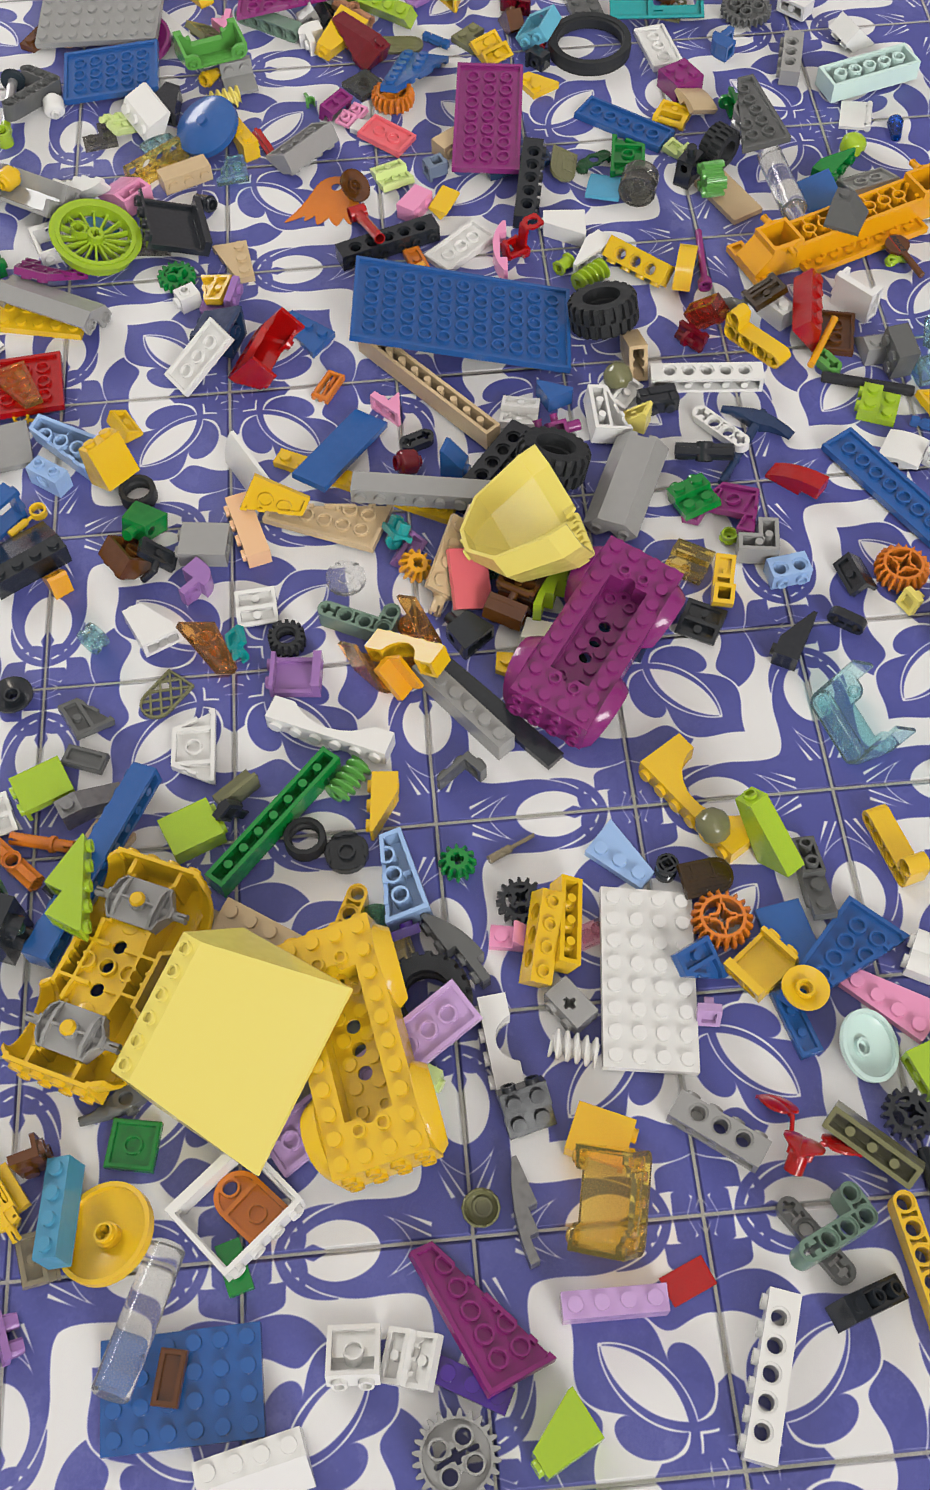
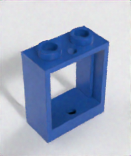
(15, 513)

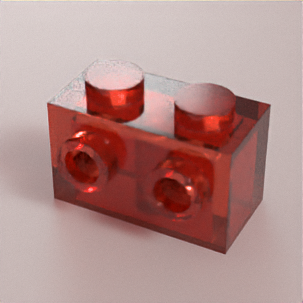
(707, 311)

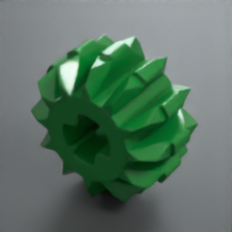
(454, 870)

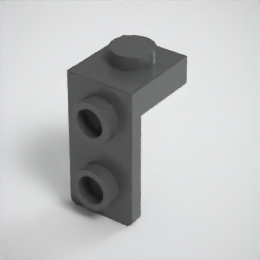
(468, 762)

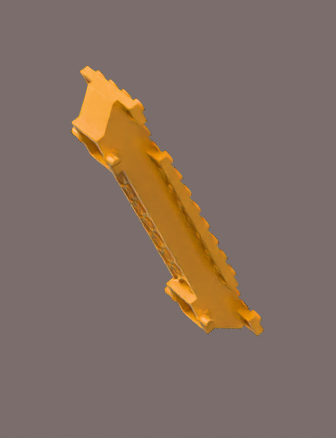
(807, 244)

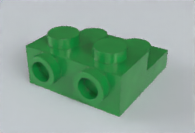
(693, 496)

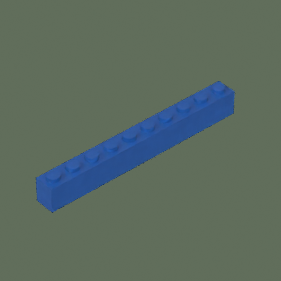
(111, 831)

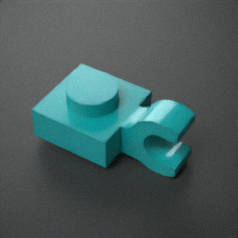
(235, 641)

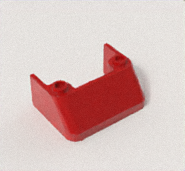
(264, 349)

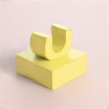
(910, 600)

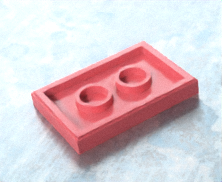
(386, 135)
(468, 581)

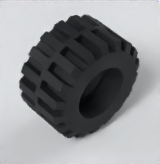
(720, 142)

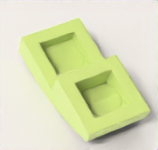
(674, 148)

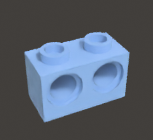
(787, 570)

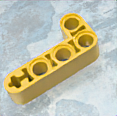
(752, 339)
(894, 847)

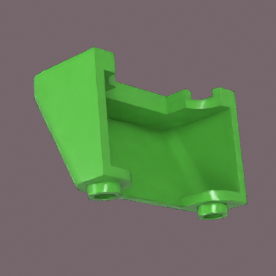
(212, 50)

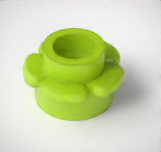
(728, 532)

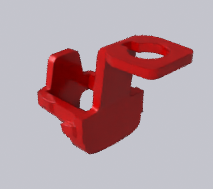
(519, 241)

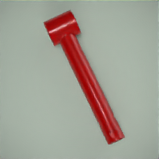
(359, 214)

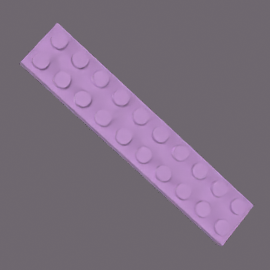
(430, 1030)

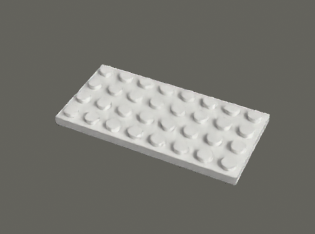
(644, 1001)

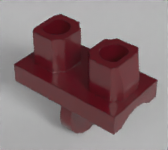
(691, 336)

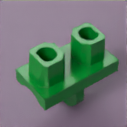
(728, 101)

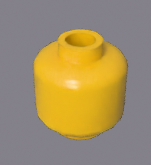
(9, 178)

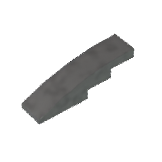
(523, 1203)

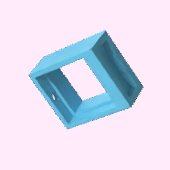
(537, 28)

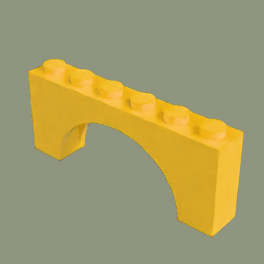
(664, 773)

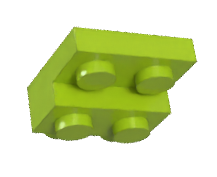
(876, 405)

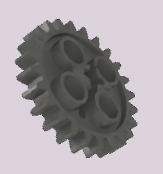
(746, 12)

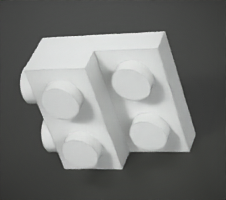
(353, 1356)

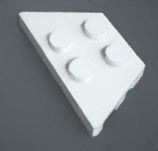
(195, 748)

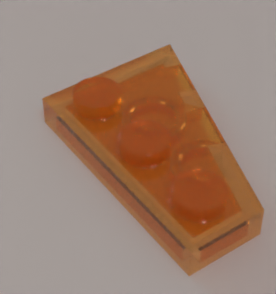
(19, 385)
(209, 645)

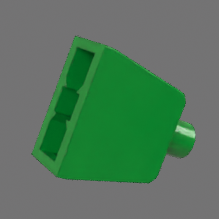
(143, 521)

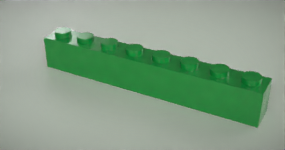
(272, 822)

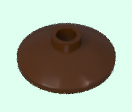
(355, 185)

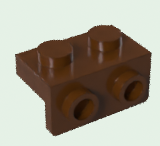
(33, 1160)

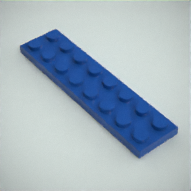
(882, 481)

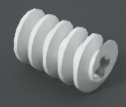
(574, 1047)

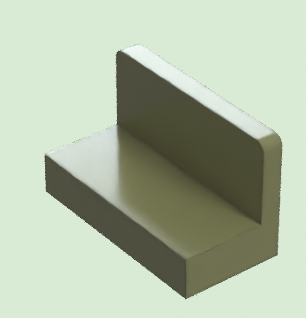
(238, 788)

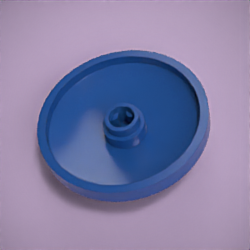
(208, 126)

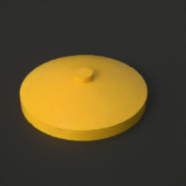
(110, 1234)

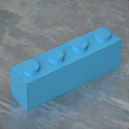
(58, 1212)

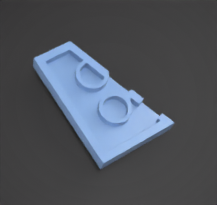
(619, 856)

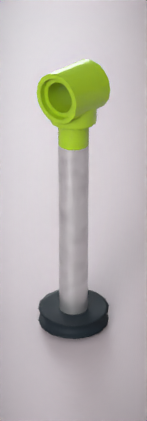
(13, 82)

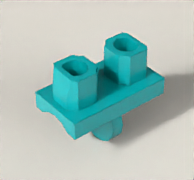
(397, 532)

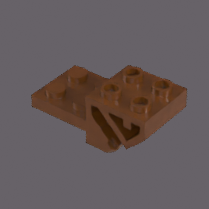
(512, 602)

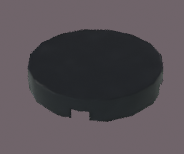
(346, 852)

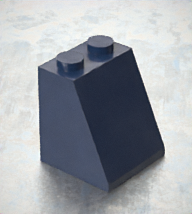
(231, 320)

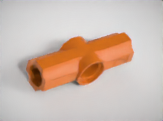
(22, 871)

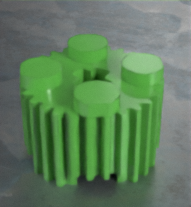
(712, 178)

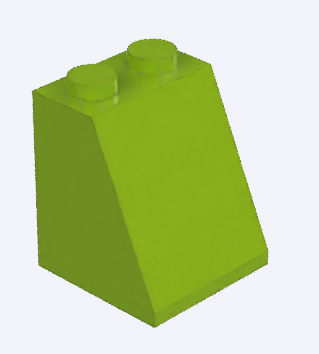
(566, 1437)

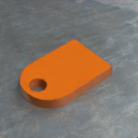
(250, 1207)

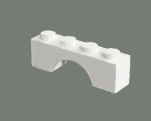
(495, 1016)

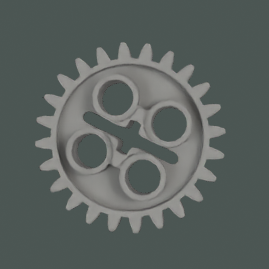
(445, 1432)

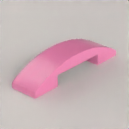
(500, 263)

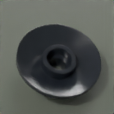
(15, 687)

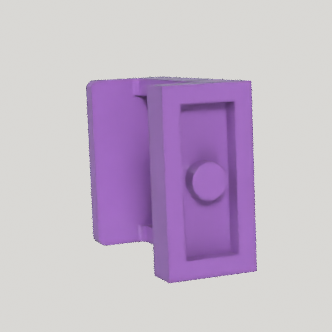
(295, 675)

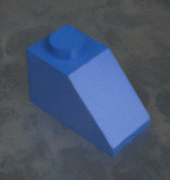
(453, 460)

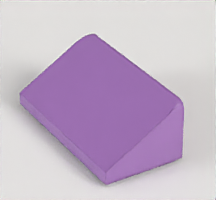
(417, 543)

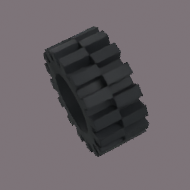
(284, 629)

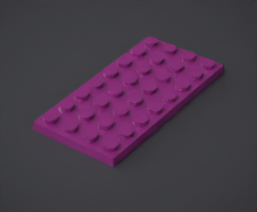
(487, 118)

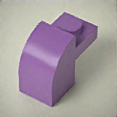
(198, 580)

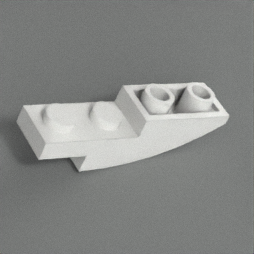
(89, 186)

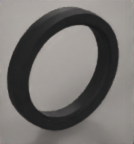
(590, 67)

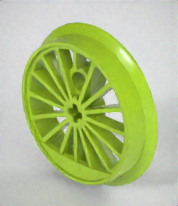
(94, 237)

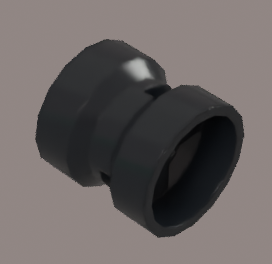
(663, 872)

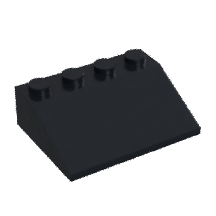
(30, 557)

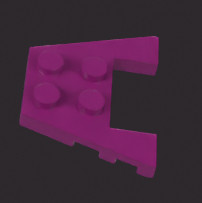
(32, 268)
(737, 502)

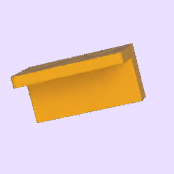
(397, 676)

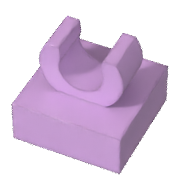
(709, 1013)

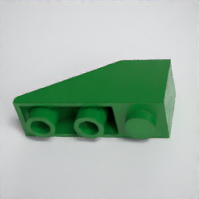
(836, 163)

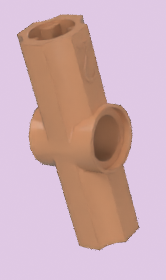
(354, 6)

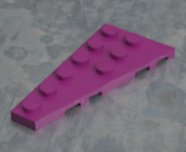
(254, 8)
(484, 1331)

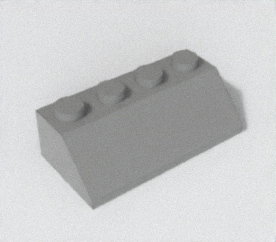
(303, 147)

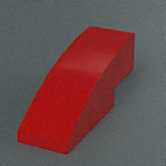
(798, 479)

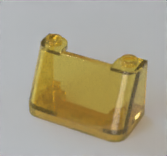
(611, 1202)

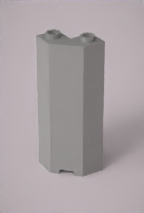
(39, 194)
(54, 303)
(626, 485)

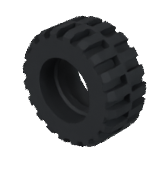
(603, 310)
(562, 450)
(433, 967)

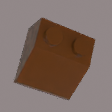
(122, 557)

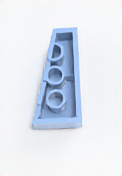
(61, 440)
(401, 882)

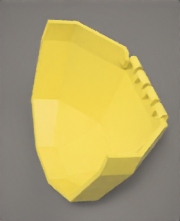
(525, 523)

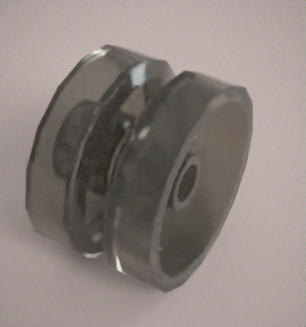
(638, 183)

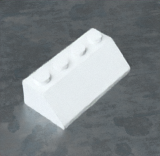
(264, 1464)

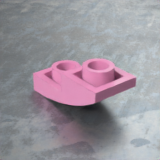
(348, 117)

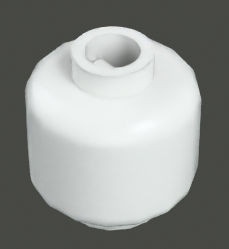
(53, 106)

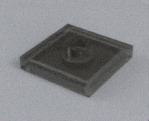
(361, 84)

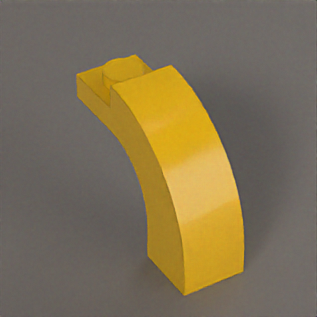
(684, 267)
(723, 581)

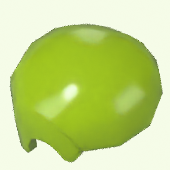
(851, 140)

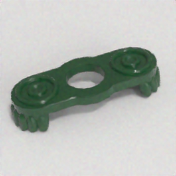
(585, 164)

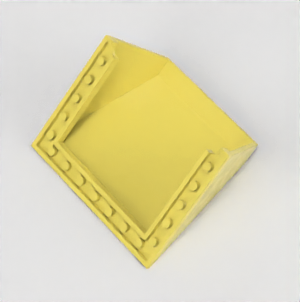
(231, 1039)

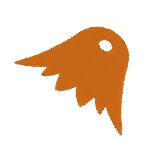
(325, 204)

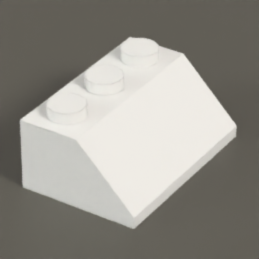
(145, 112)

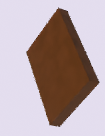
(842, 337)

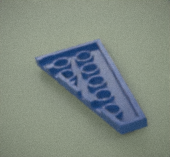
(409, 67)

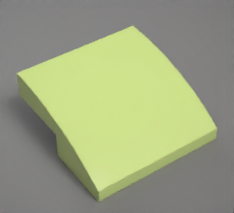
(392, 175)

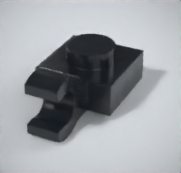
(228, 810)

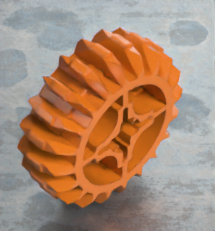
(393, 102)
(901, 567)
(737, 916)

